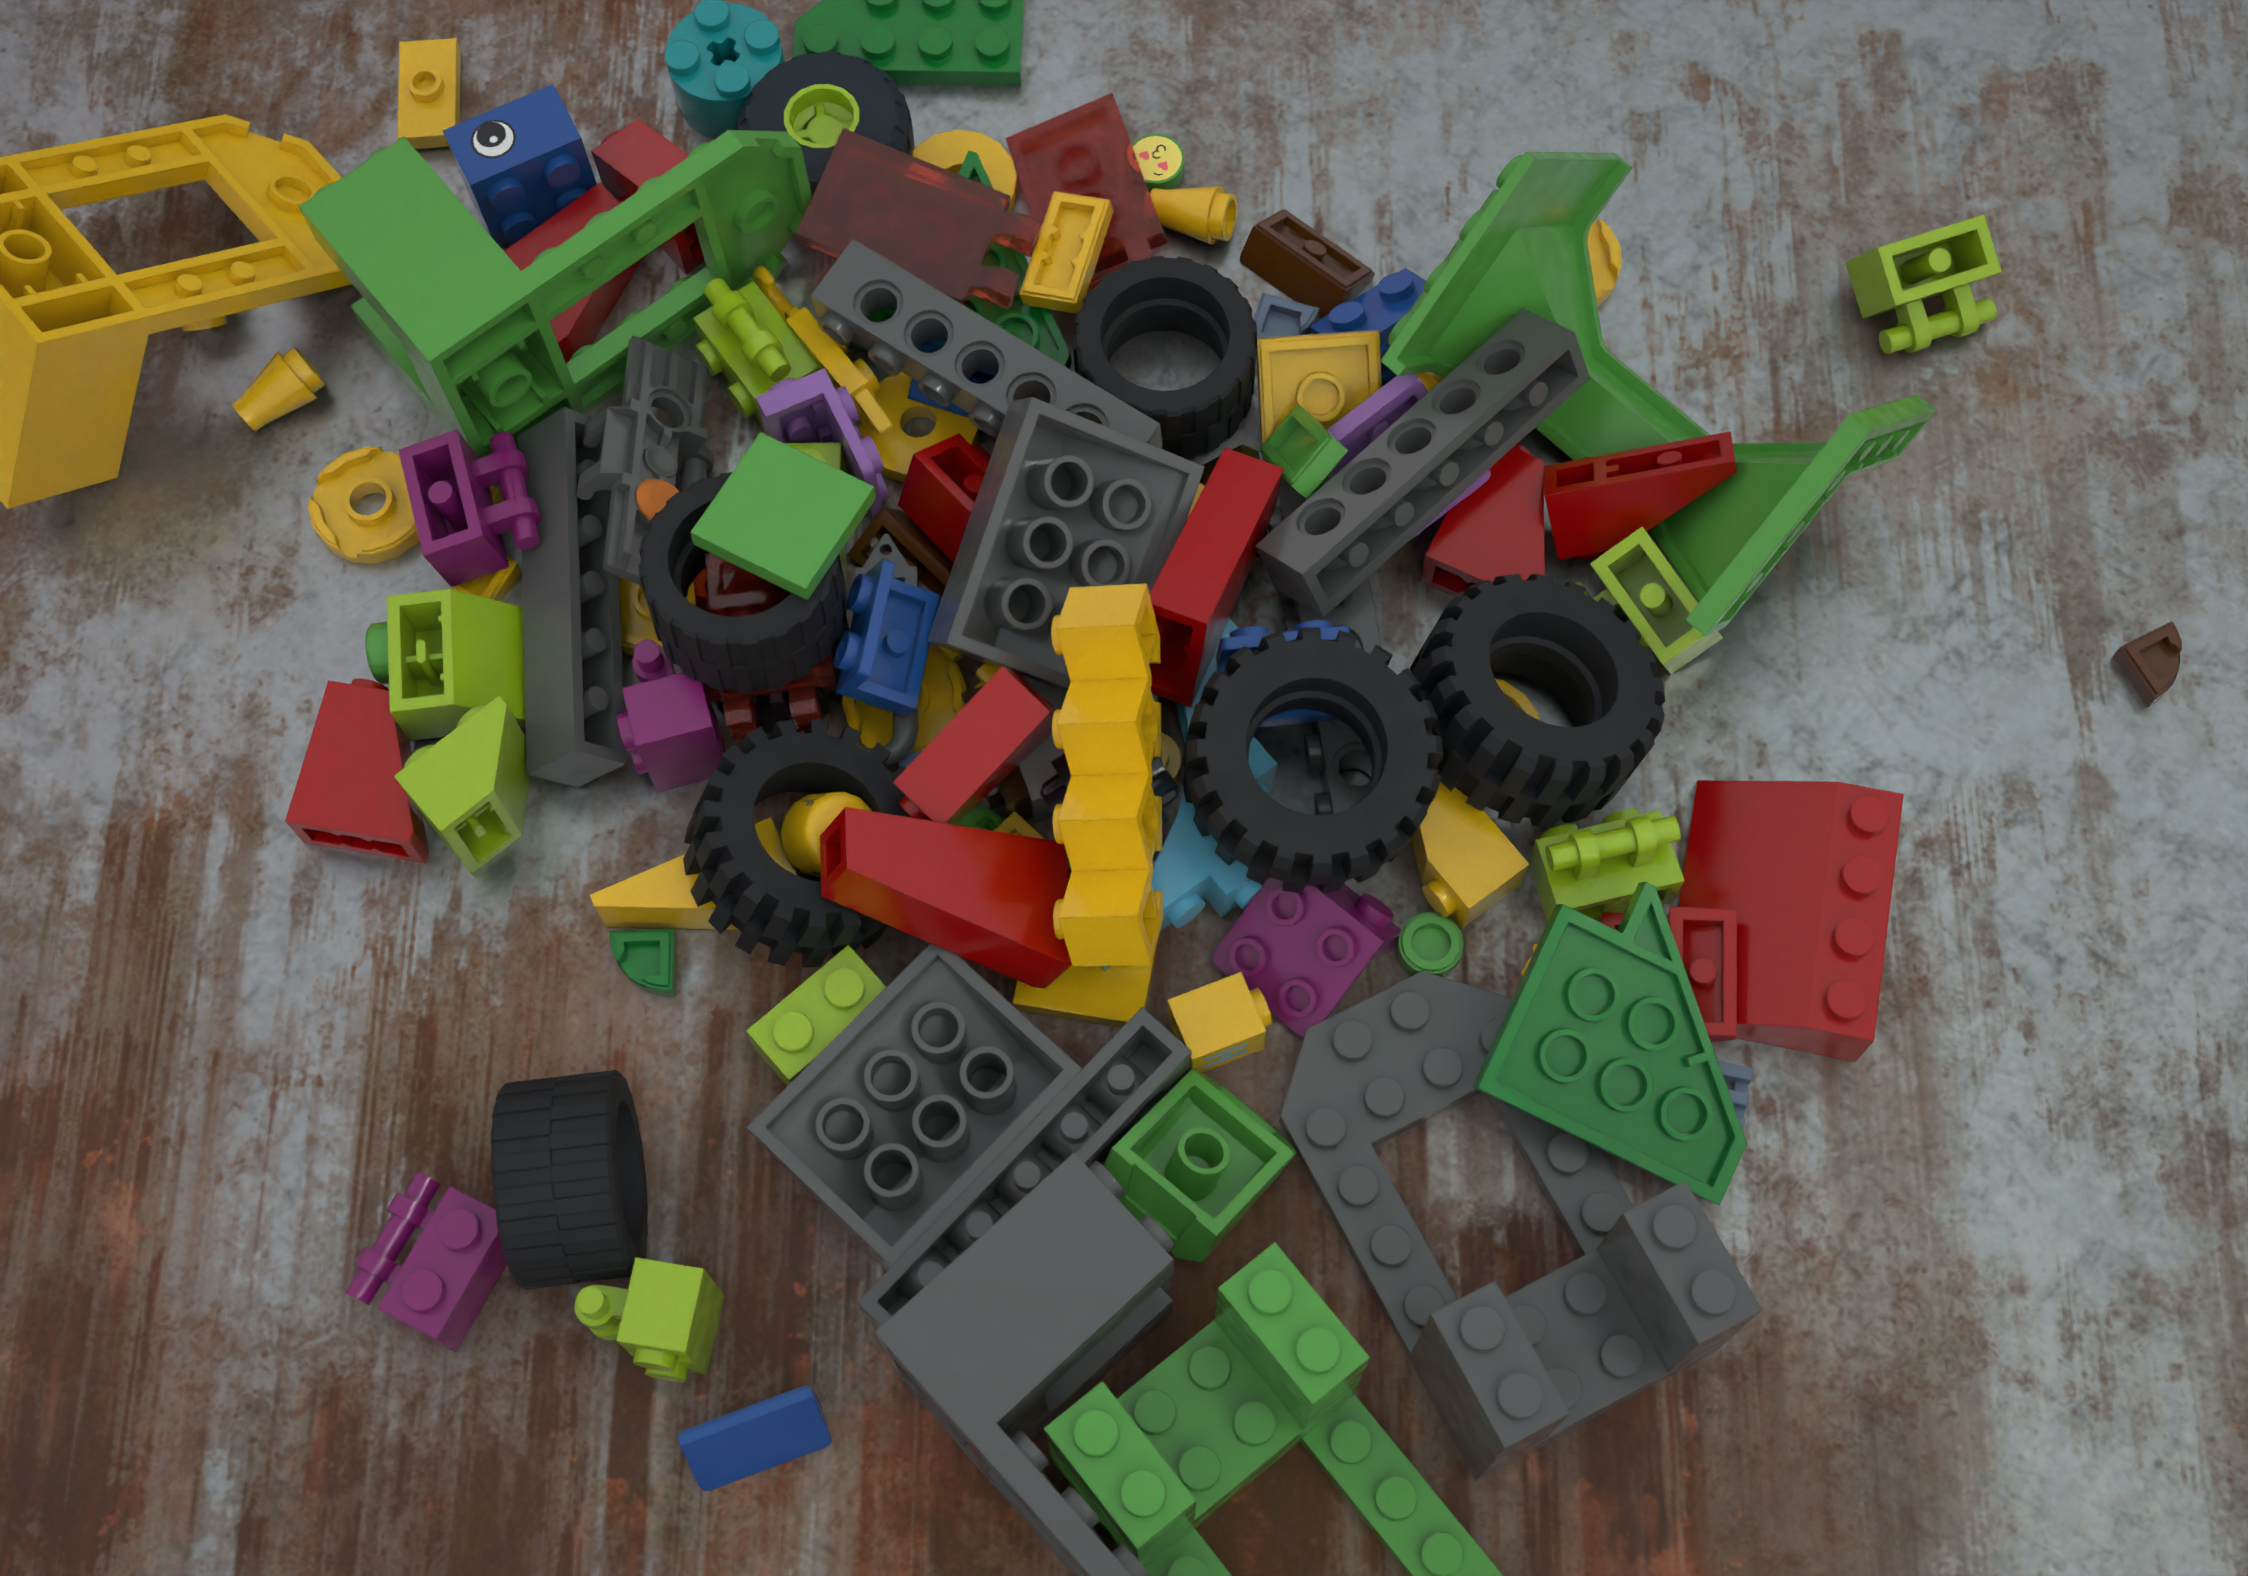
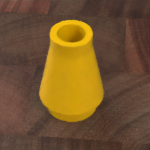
(1197, 212)
(279, 389)

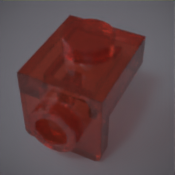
(736, 590)

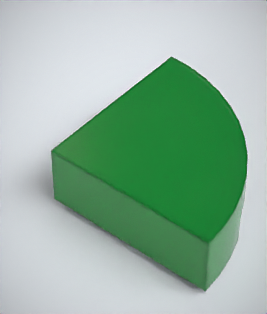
(647, 958)

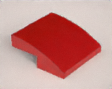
(1709, 955)

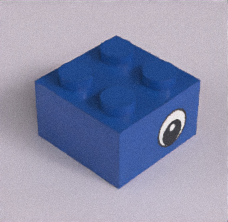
(521, 163)

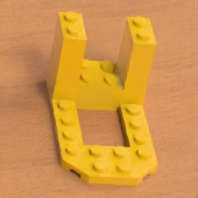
(81, 331)

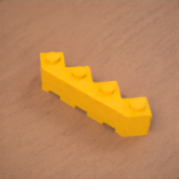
(1110, 808)

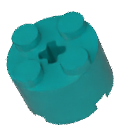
(717, 60)

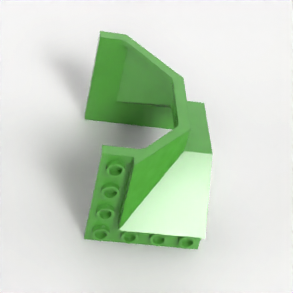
(1533, 255)

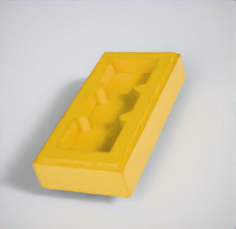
(428, 91)
(1066, 252)

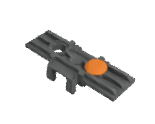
(643, 454)

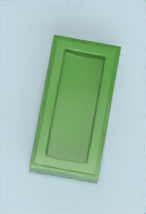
(1303, 450)

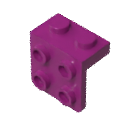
(1305, 948)

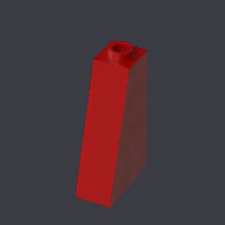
(1209, 570)

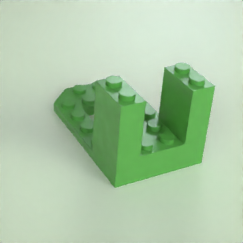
(478, 330)
(1226, 1410)

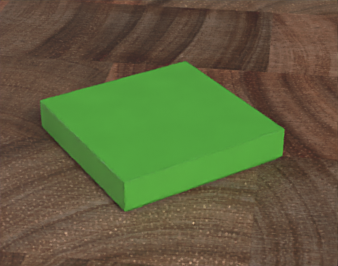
(783, 515)

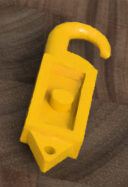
(829, 354)

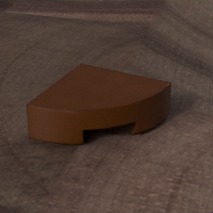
(2152, 661)

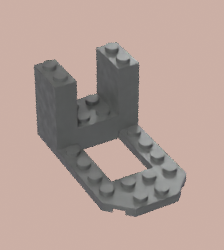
(1027, 1332)
(1528, 1365)

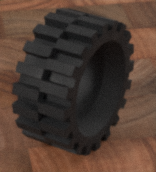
(739, 873)

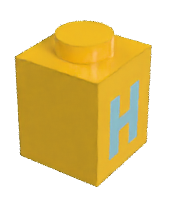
(1220, 1021)

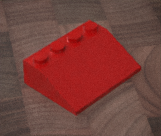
(1811, 901)

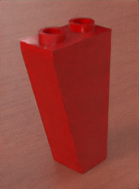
(953, 887)

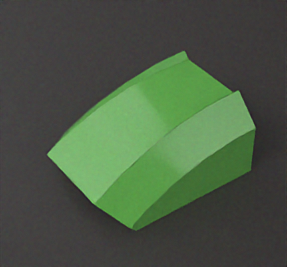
(1197, 1163)

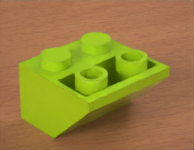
(451, 656)
(473, 784)

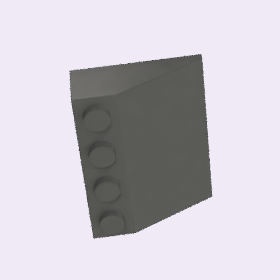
(1052, 514)
(912, 1102)

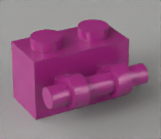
(455, 506)
(668, 722)
(445, 1272)

